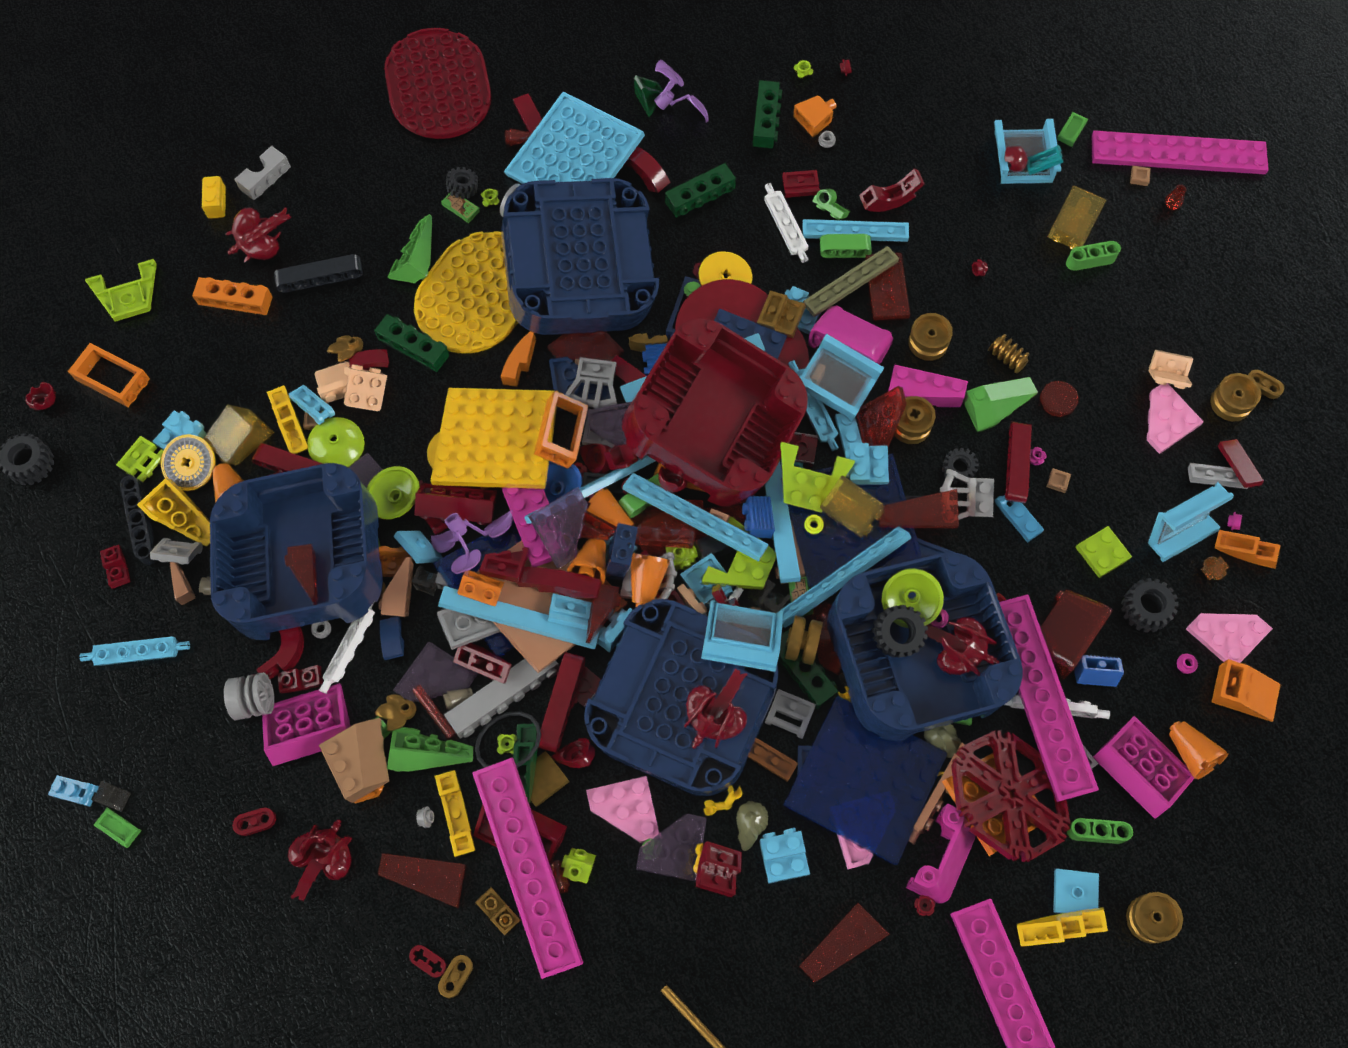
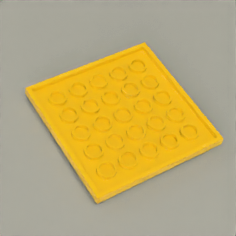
(492, 439)

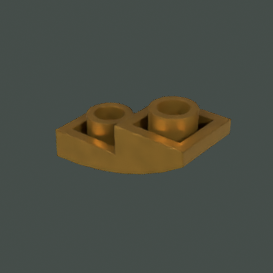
(639, 341)
(497, 911)

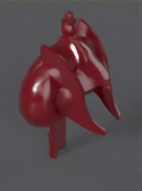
(252, 236)
(965, 649)
(712, 715)
(319, 851)

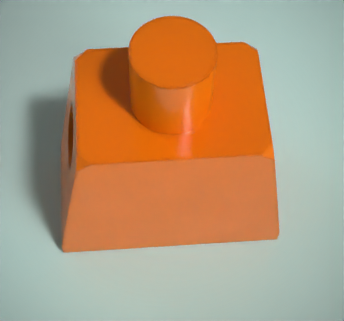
(814, 114)

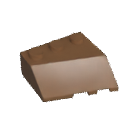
(357, 759)

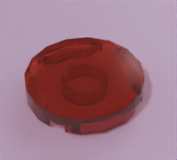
(1059, 398)

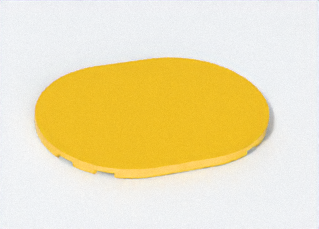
(467, 296)

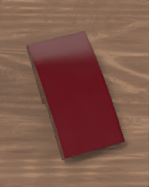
(370, 358)
(115, 566)
(298, 680)

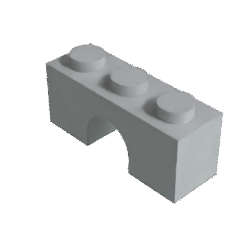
(256, 183)

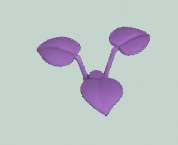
(666, 96)
(458, 528)

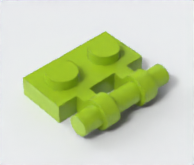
(137, 456)

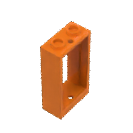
(87, 361)
(547, 449)

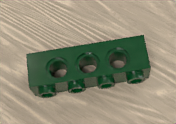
(766, 114)
(688, 195)
(392, 325)
(818, 696)

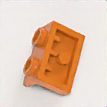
(480, 588)

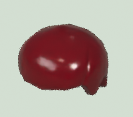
(1016, 157)
(41, 397)
(671, 481)

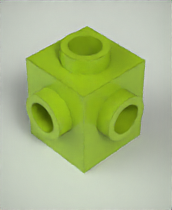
(683, 557)
(578, 865)

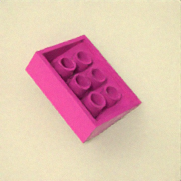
(303, 723)
(1144, 767)

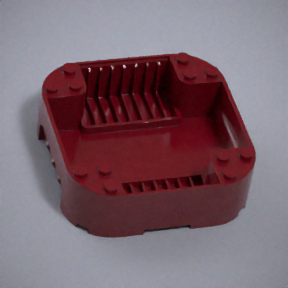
(716, 411)

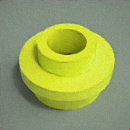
(814, 518)

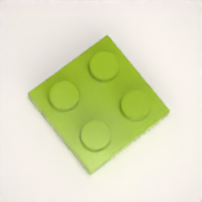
(1103, 551)

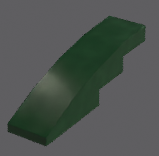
(525, 742)

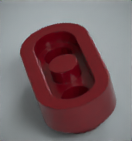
(255, 821)

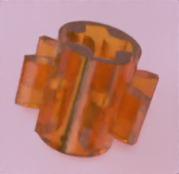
(1215, 568)

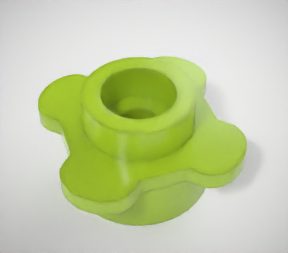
(803, 69)
(490, 193)
(502, 740)

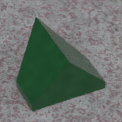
(646, 92)

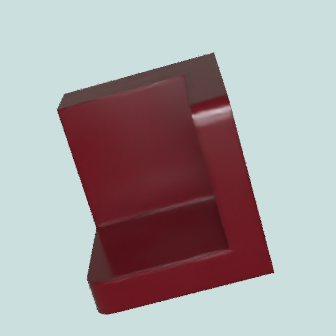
(620, 457)

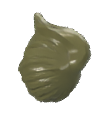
(943, 739)
(751, 822)

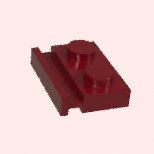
(800, 183)

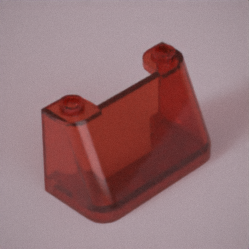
(1072, 629)

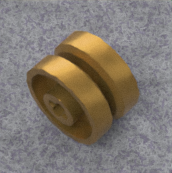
(930, 336)
(1235, 397)
(915, 420)
(803, 640)
(1154, 917)

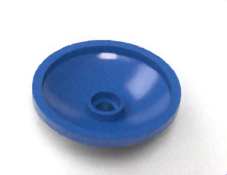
(561, 479)

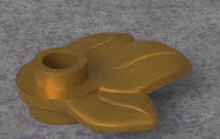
(346, 347)
(394, 711)

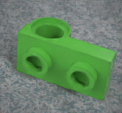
(835, 209)

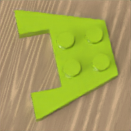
(129, 298)
(808, 487)
(744, 570)

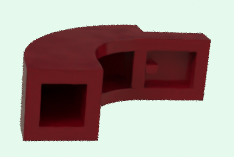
(648, 170)
(886, 198)
(288, 655)

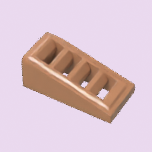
(182, 589)

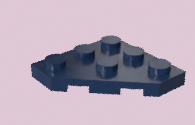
(563, 375)

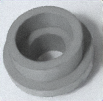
(827, 135)
(315, 629)
(425, 817)

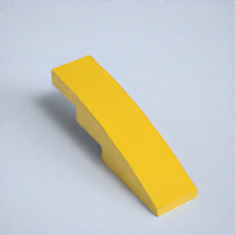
(287, 420)
(1062, 926)

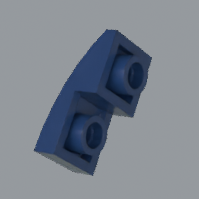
(391, 638)

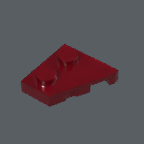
(505, 564)

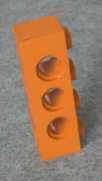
(223, 298)

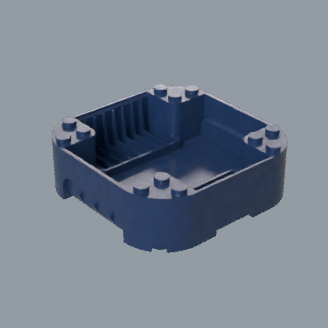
(578, 256)
(288, 509)
(912, 692)
(644, 696)

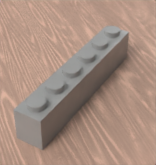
(496, 697)

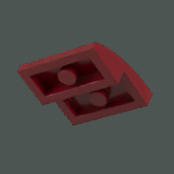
(718, 869)

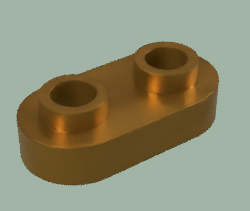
(1266, 383)
(455, 976)

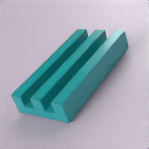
(1044, 161)

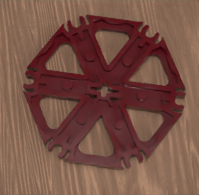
(998, 801)

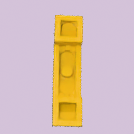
(455, 813)

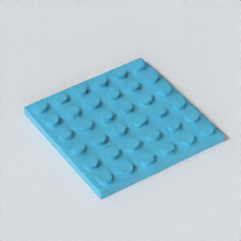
(574, 145)

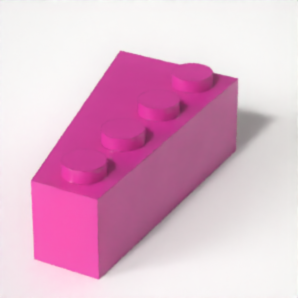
(935, 388)

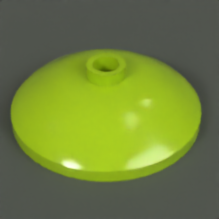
(344, 450)
(390, 485)
(928, 593)

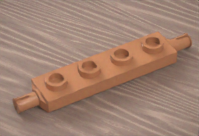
(934, 804)

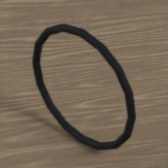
(501, 717)

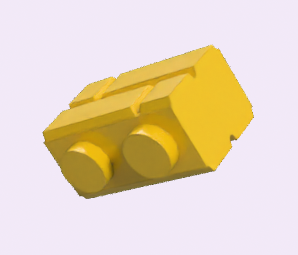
(213, 197)

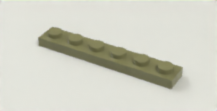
(850, 281)

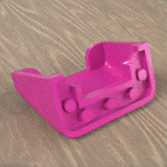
(853, 332)
(941, 882)

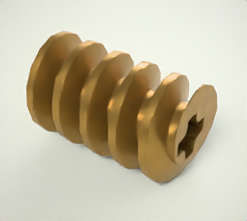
(1009, 353)

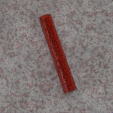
(433, 711)

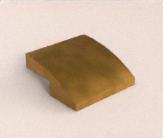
(781, 314)
(547, 779)

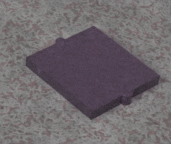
(365, 469)

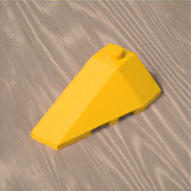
(177, 511)

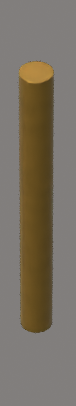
(690, 1016)

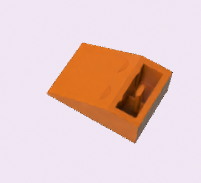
(1246, 690)

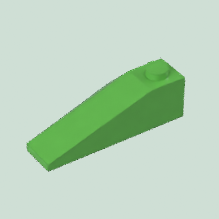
(416, 254)
(995, 401)
(416, 751)

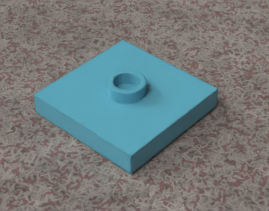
(417, 546)
(1075, 891)

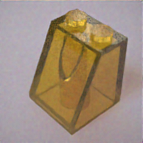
(1076, 218)
(237, 434)
(852, 507)

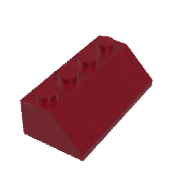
(468, 502)
(550, 832)

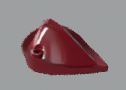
(594, 457)
(576, 754)

